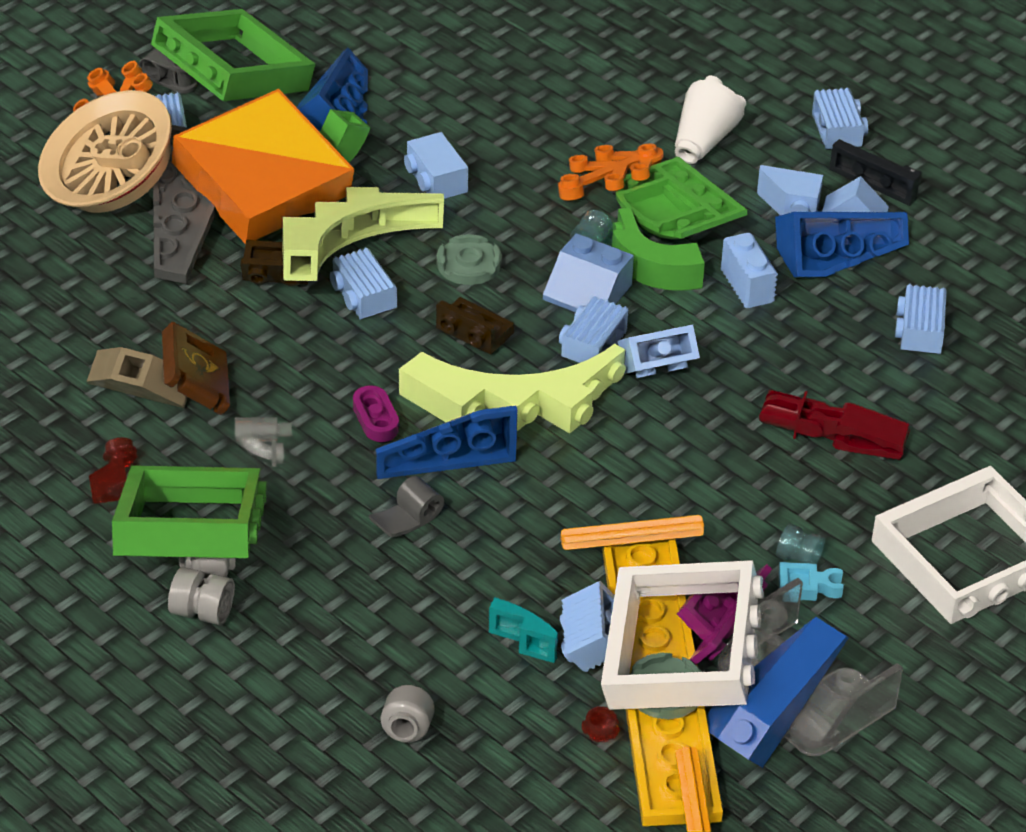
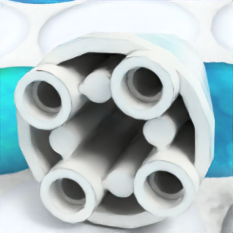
(706, 118)

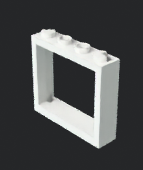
(938, 506)
(689, 688)

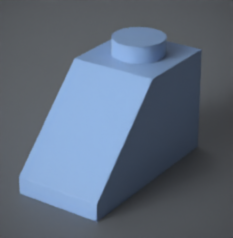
(789, 189)

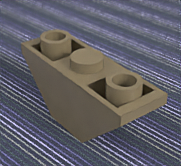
(133, 374)

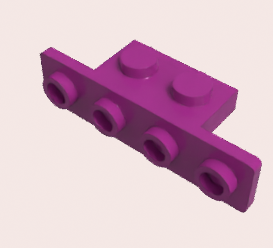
(713, 618)

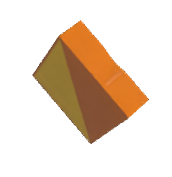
(261, 165)

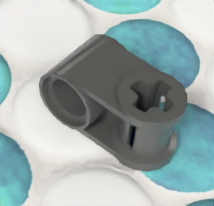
(167, 73)

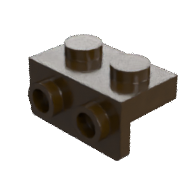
(264, 263)
(473, 324)

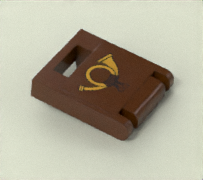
(198, 364)

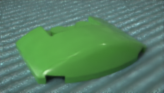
(677, 201)

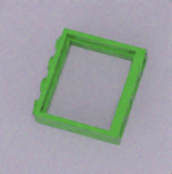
(181, 38)
(189, 536)

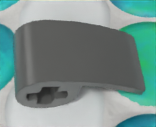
(416, 507)

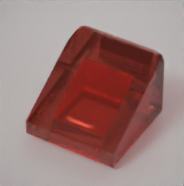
(108, 482)

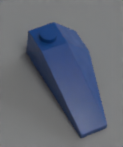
(337, 89)
(832, 241)
(464, 442)
(779, 693)

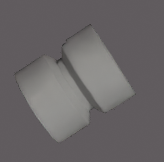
(207, 597)

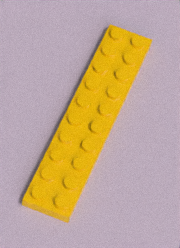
(657, 739)

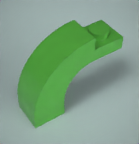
(345, 132)
(656, 263)

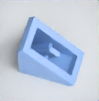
(854, 197)

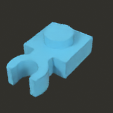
(813, 582)

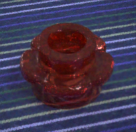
(119, 448)
(601, 724)

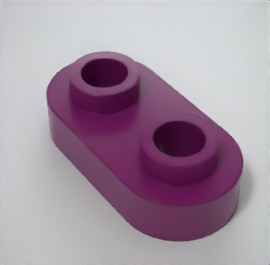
(375, 413)

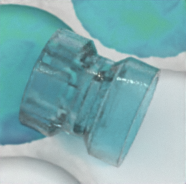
(594, 225)
(799, 545)

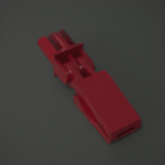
(850, 427)

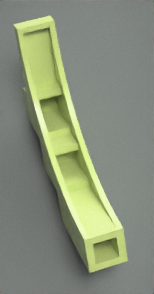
(337, 224)
(556, 395)

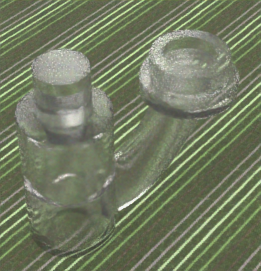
(254, 430)

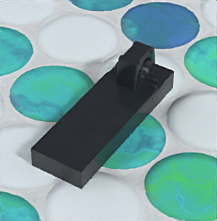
(880, 174)

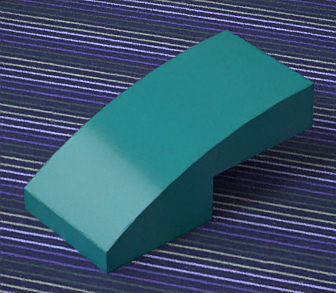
(516, 623)

